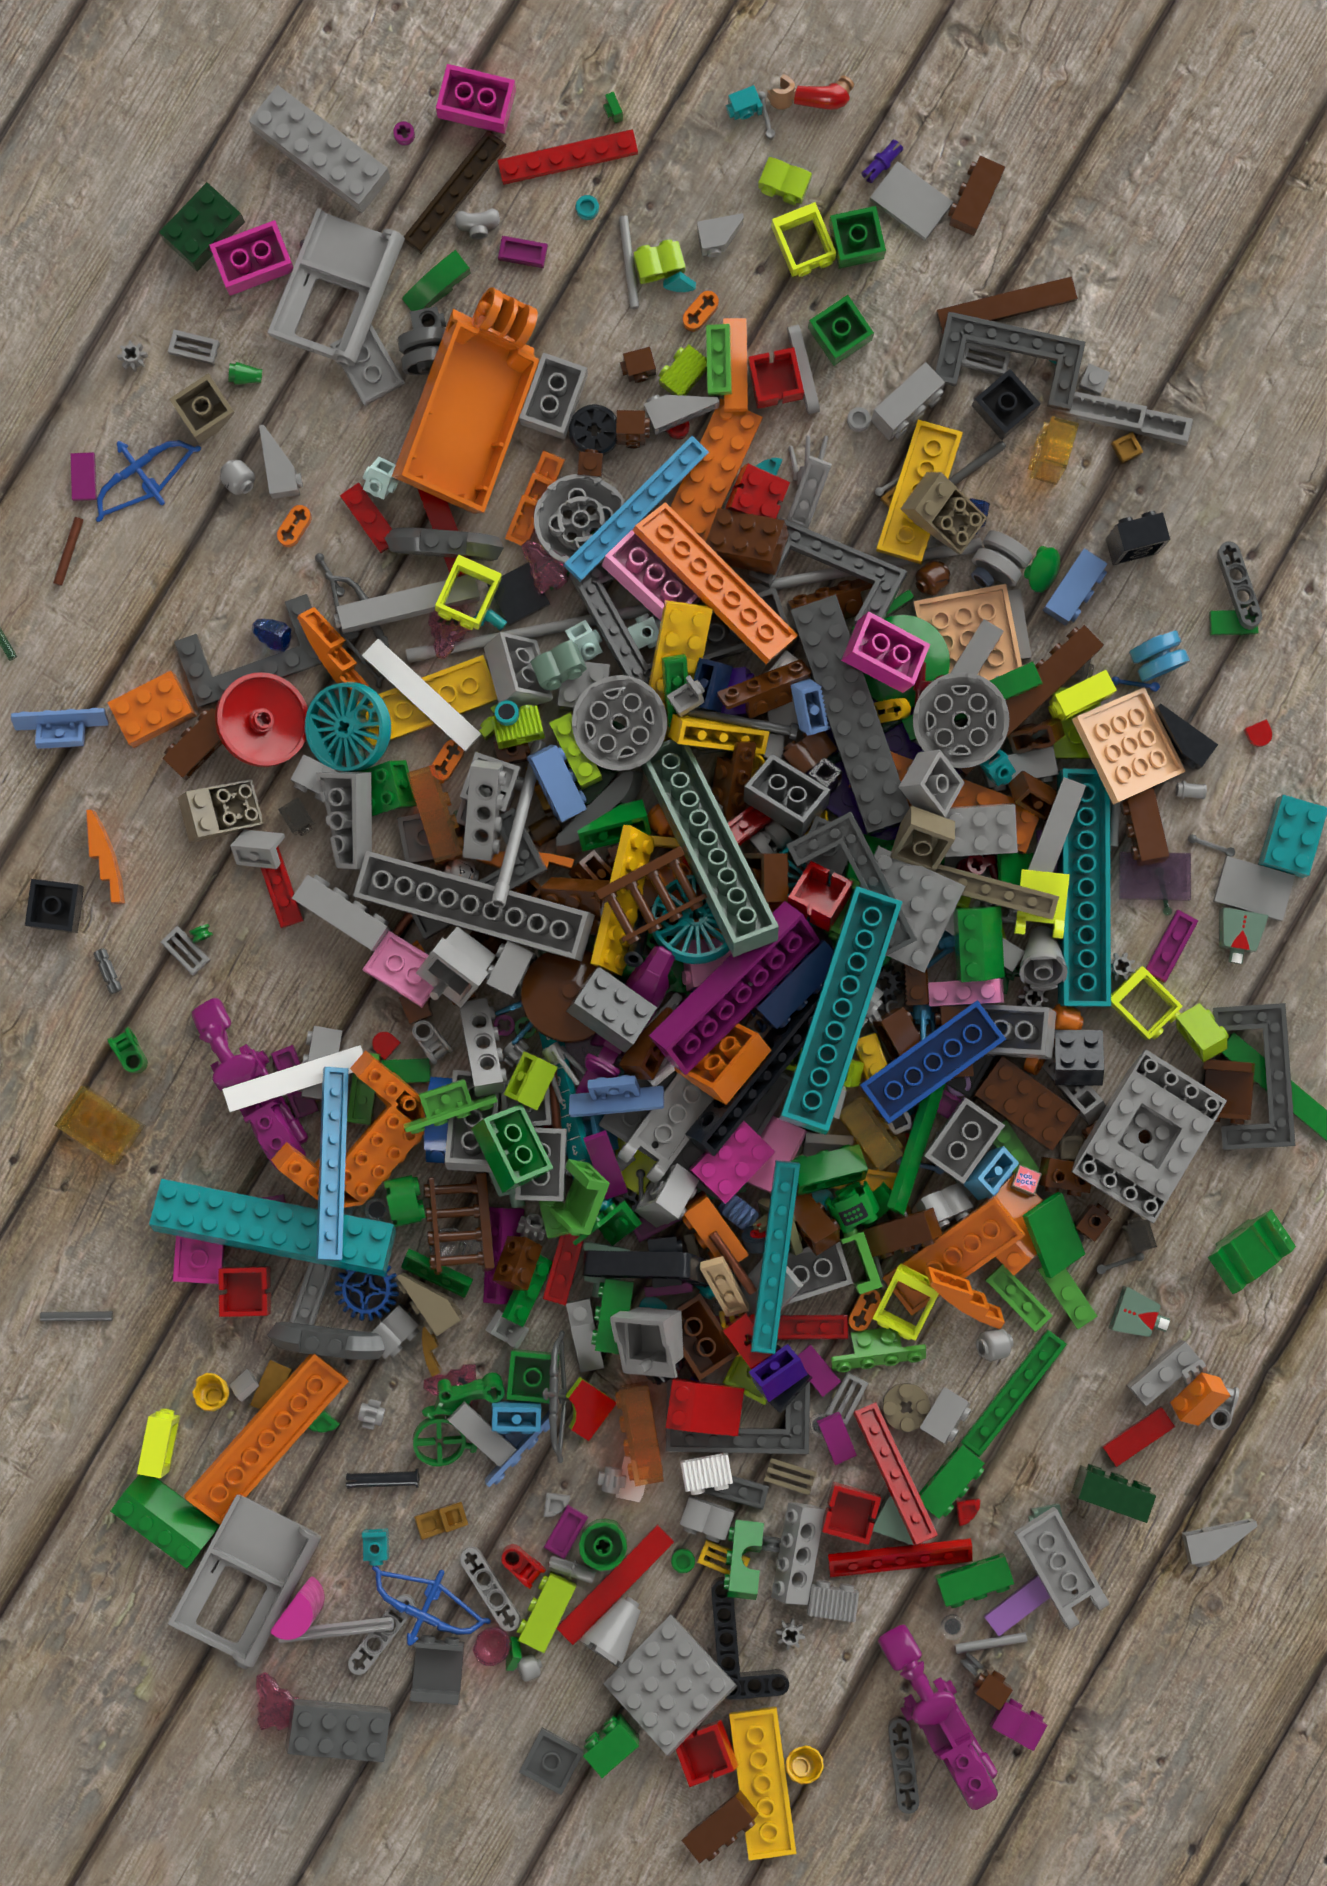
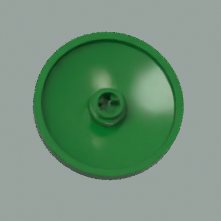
(936, 659)

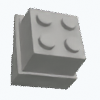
(456, 967)
(649, 1340)

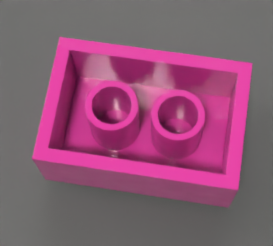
(476, 98)
(252, 257)
(885, 652)
(733, 1164)

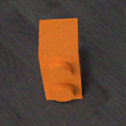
(1200, 1399)

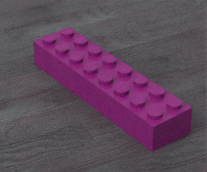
(726, 995)

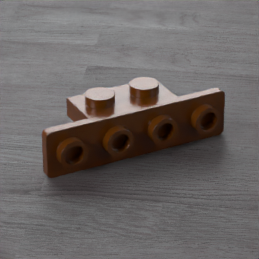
(846, 592)
(766, 690)
(732, 777)

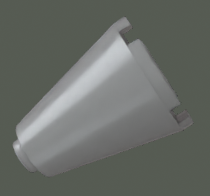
(1042, 961)
(613, 1631)

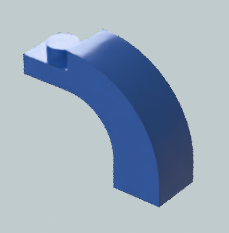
(436, 1136)

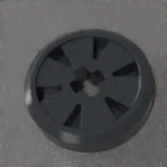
(584, 420)

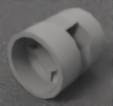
(773, 832)

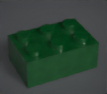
(200, 223)
(1114, 1492)

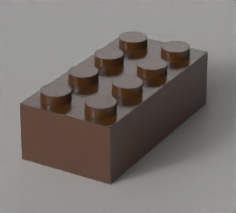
(1025, 1103)

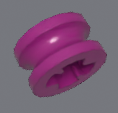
(409, 128)
(505, 1018)

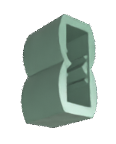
(558, 665)

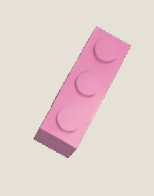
(965, 993)

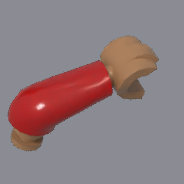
(822, 97)

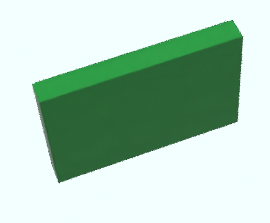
(1054, 1234)

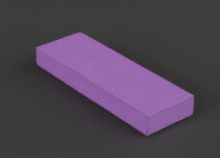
(1017, 1606)

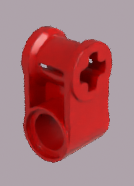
(523, 1565)

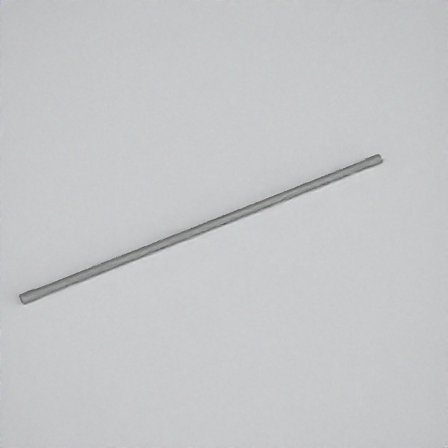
(426, 652)

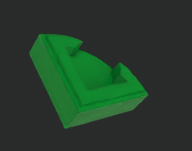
(324, 1423)
(514, 1655)

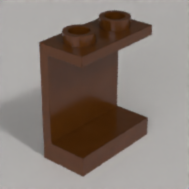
(1233, 1083)

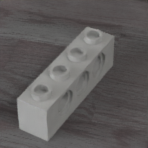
(475, 845)
(484, 1081)
(797, 1553)

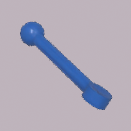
(1153, 686)

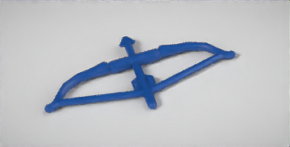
(149, 484)
(432, 1593)

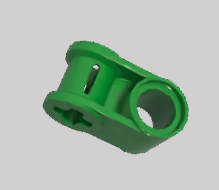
(125, 1048)

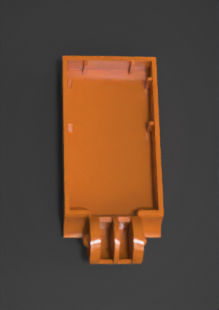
(471, 403)

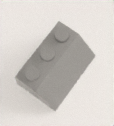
(512, 672)

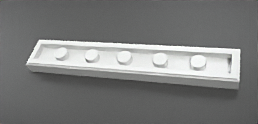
(421, 695)
(287, 1080)

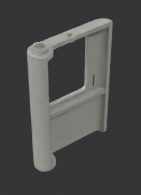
(346, 257)
(261, 1547)

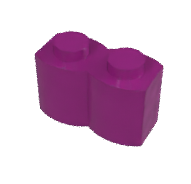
(1019, 1724)

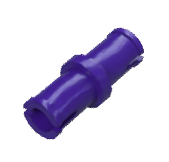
(882, 161)

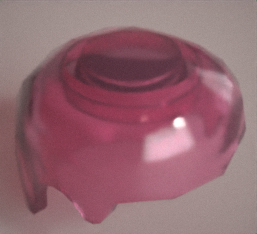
(492, 1646)

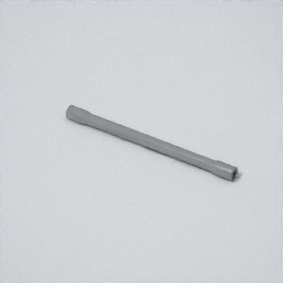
(502, 886)

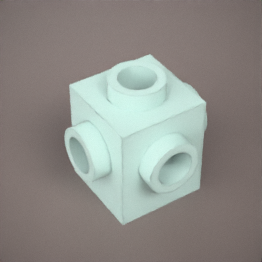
(379, 478)
(639, 633)
(586, 640)

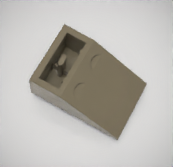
(944, 511)
(220, 810)
(435, 1306)

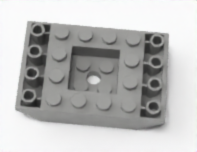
(1175, 1115)

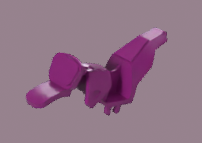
(651, 983)

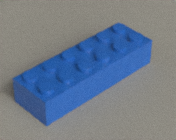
(932, 1062)

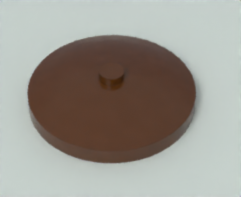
(548, 992)

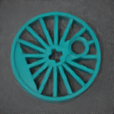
(348, 727)
(688, 927)

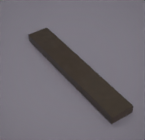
(454, 192)

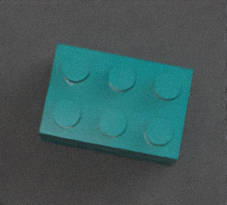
(1293, 836)

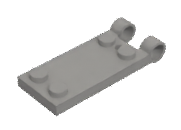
(668, 1125)
(1060, 1565)

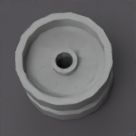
(1002, 557)

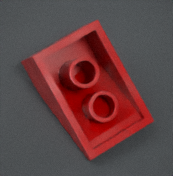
(704, 1407)

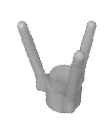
(797, 475)
(556, 1054)

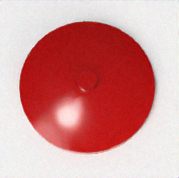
(261, 719)

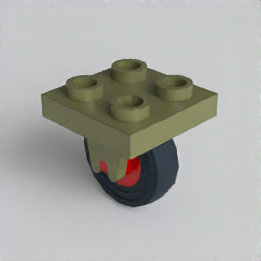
(754, 1235)

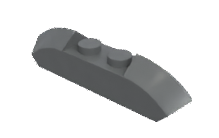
(444, 543)
(620, 791)
(327, 1341)

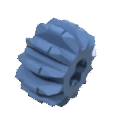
(739, 1212)

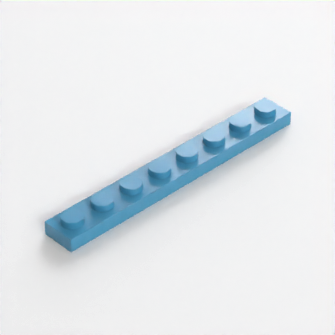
(635, 508)
(332, 1164)

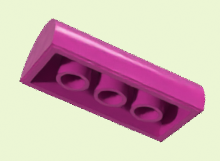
(301, 1611)

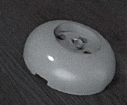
(576, 495)

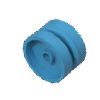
(1160, 658)

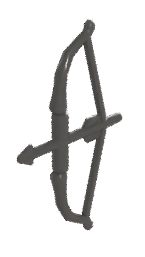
(378, 632)
(554, 1396)

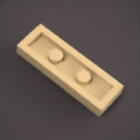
(724, 1286)

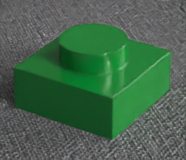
(613, 108)

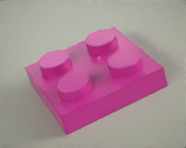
(197, 1261)

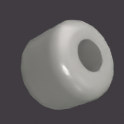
(529, 1667)

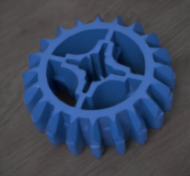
(363, 1309)

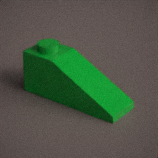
(608, 827)

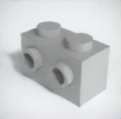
(946, 1416)

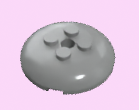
(965, 695)
(612, 699)

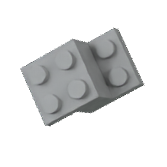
(512, 772)

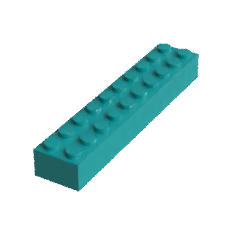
(1088, 905)
(840, 1010)
(267, 1226)

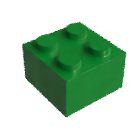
(857, 237)
(840, 330)
(529, 1375)
(610, 1745)

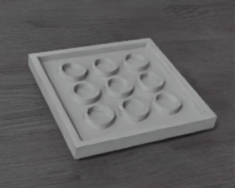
(926, 903)
(670, 1685)

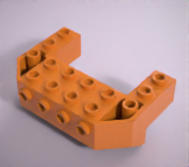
(377, 1149)

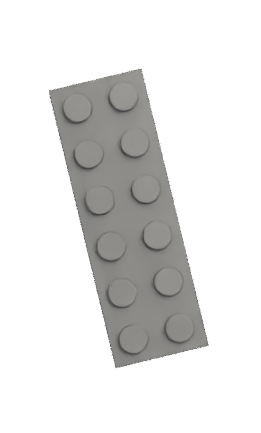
(319, 149)

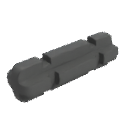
(107, 971)

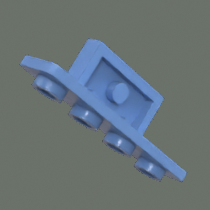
(61, 727)
(615, 1096)
(521, 1442)

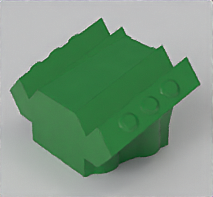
(1251, 1250)

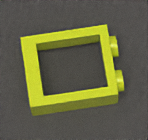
(794, 219)
(474, 570)
(1081, 696)
(1170, 1015)
(916, 1281)
(158, 1443)

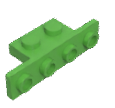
(447, 1102)
(877, 1348)

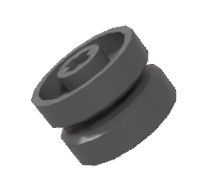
(419, 349)

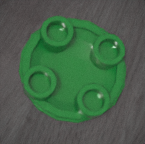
(1043, 569)

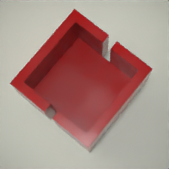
(777, 379)
(759, 493)
(816, 899)
(245, 1291)
(850, 1513)
(706, 1751)

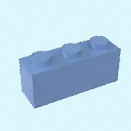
(1076, 587)
(557, 782)

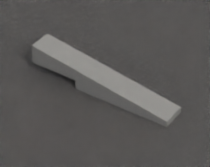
(1130, 418)

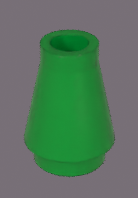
(244, 374)

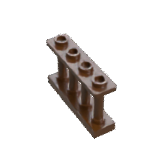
(651, 872)
(480, 1234)

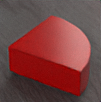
(967, 1510)

